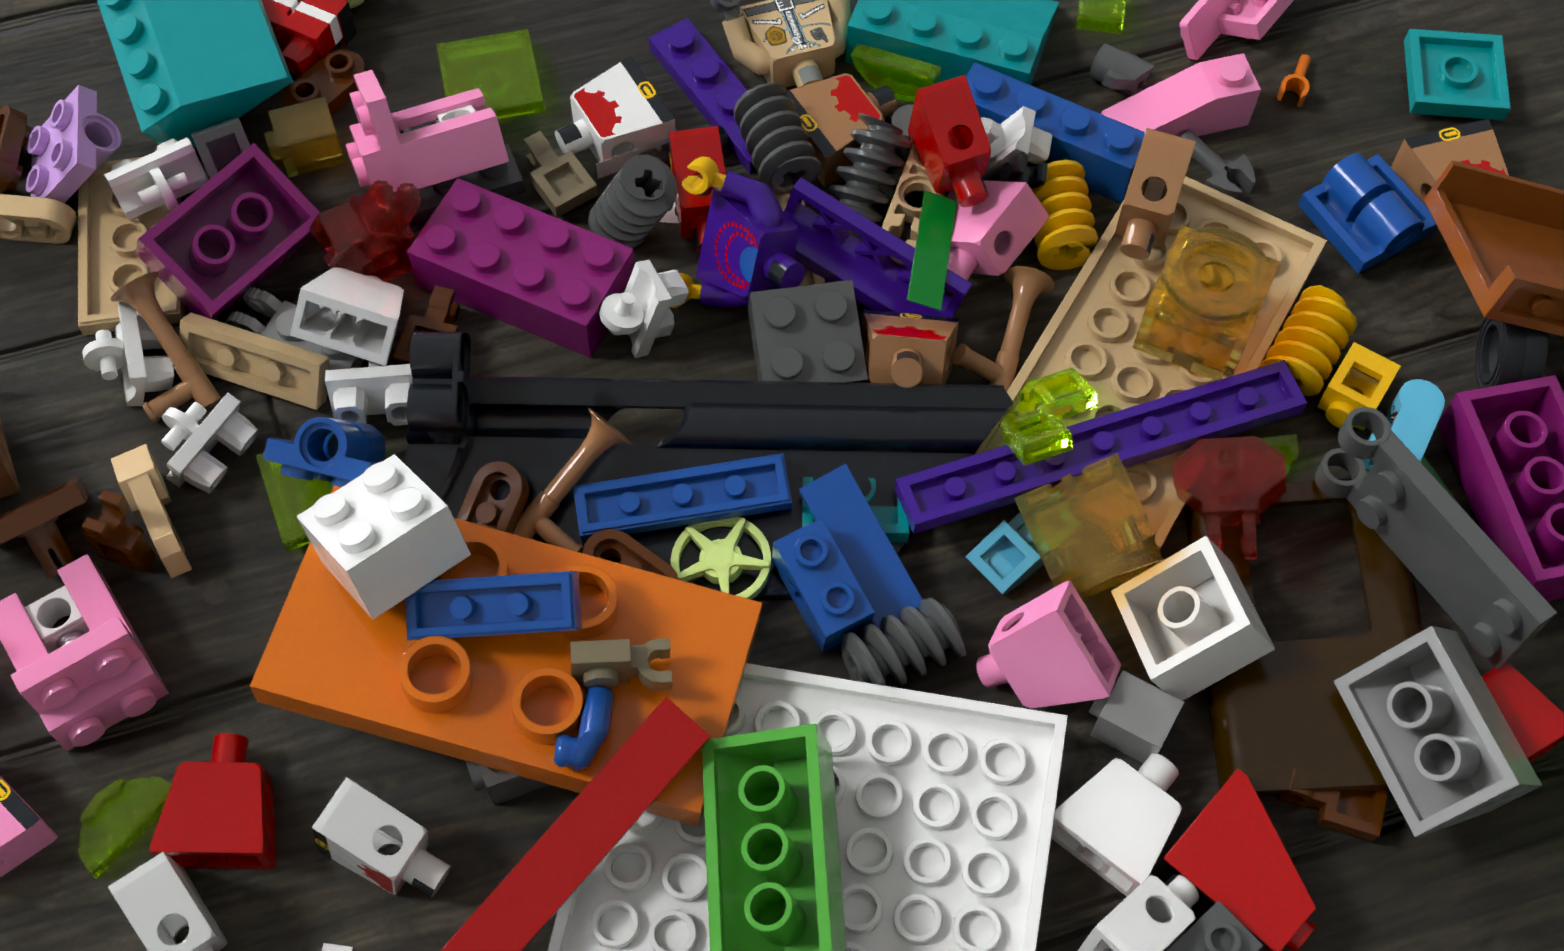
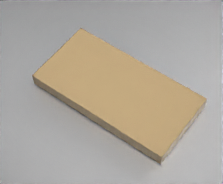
(108, 255)

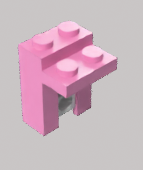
(424, 141)
(86, 669)

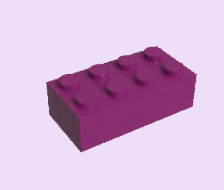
(521, 265)
(1512, 469)

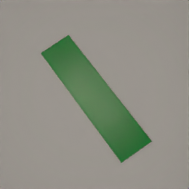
(932, 250)

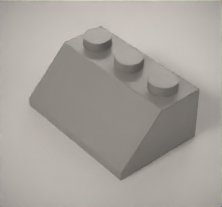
(1436, 732)

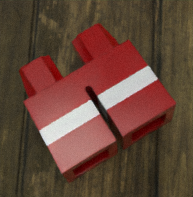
(309, 29)

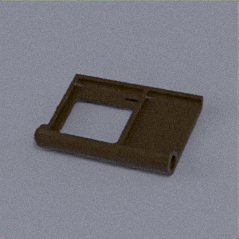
(1285, 704)

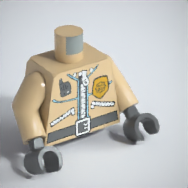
(787, 38)

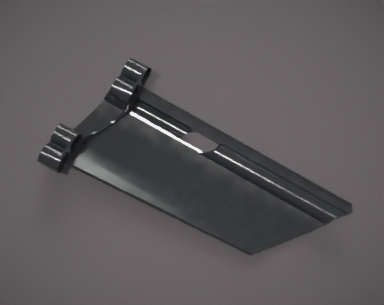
(541, 422)

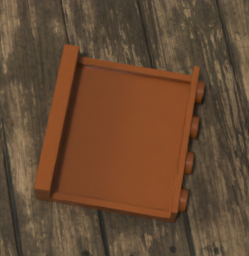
(1505, 243)

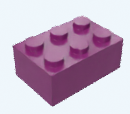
(228, 234)

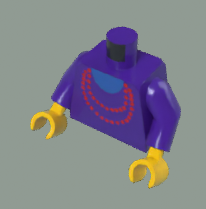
(744, 242)

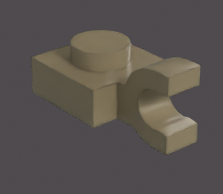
(558, 180)
(614, 661)

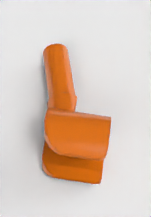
(1297, 81)

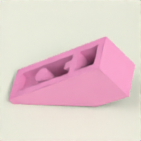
(1199, 99)

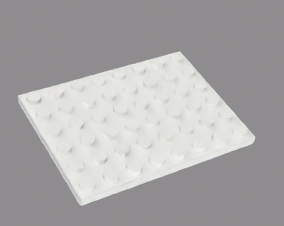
(935, 820)

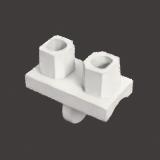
(1015, 137)
(156, 178)
(644, 306)
(126, 352)
(370, 392)
(193, 460)

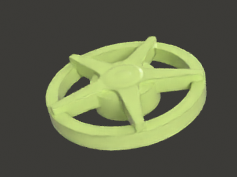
(722, 558)

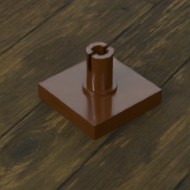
(37, 523)

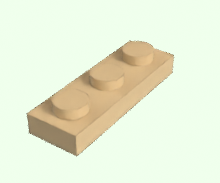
(256, 360)

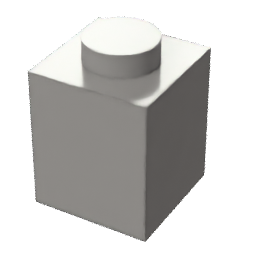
(1135, 717)

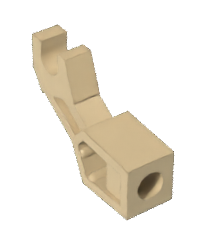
(146, 496)

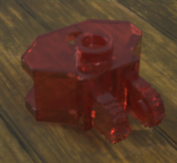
(370, 230)
(1230, 493)

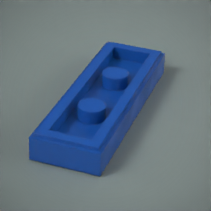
(861, 542)
(495, 605)

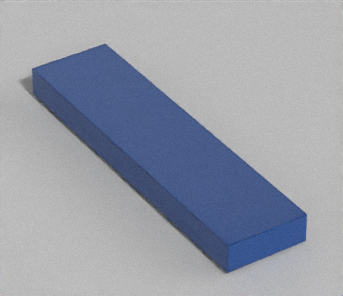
(684, 496)

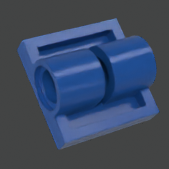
(1367, 211)
(328, 450)

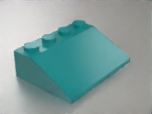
(957, 33)
(193, 61)

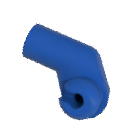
(592, 732)

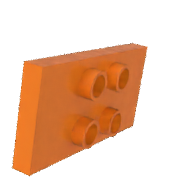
(510, 694)

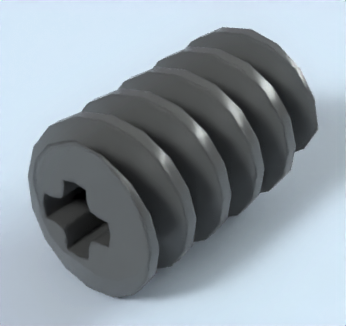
(775, 137)
(870, 166)
(634, 201)
(902, 644)

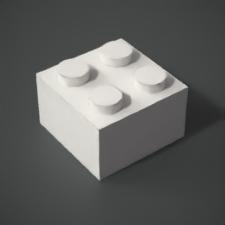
(384, 535)
(1192, 620)

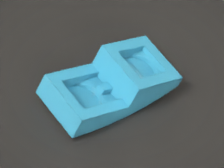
(1006, 555)

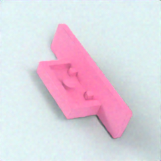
(1229, 17)

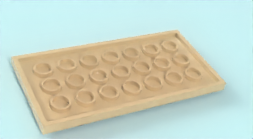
(1104, 311)

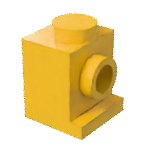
(1352, 388)

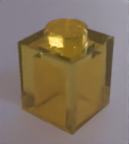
(304, 137)

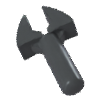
(1222, 170)

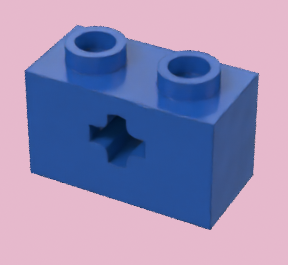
(821, 584)

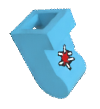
(1414, 416)

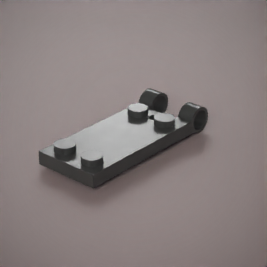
(1435, 539)

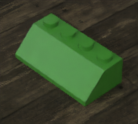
(772, 842)

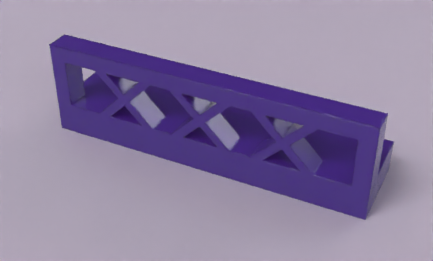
(836, 255)

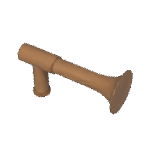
(1027, 286)
(195, 383)
(537, 515)

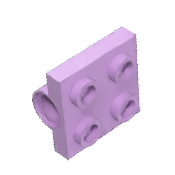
(70, 146)

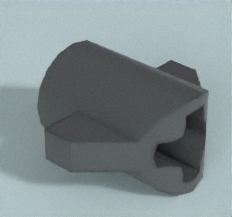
(1120, 70)

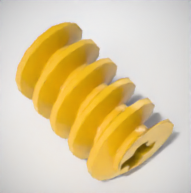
(1069, 231)
(1313, 337)

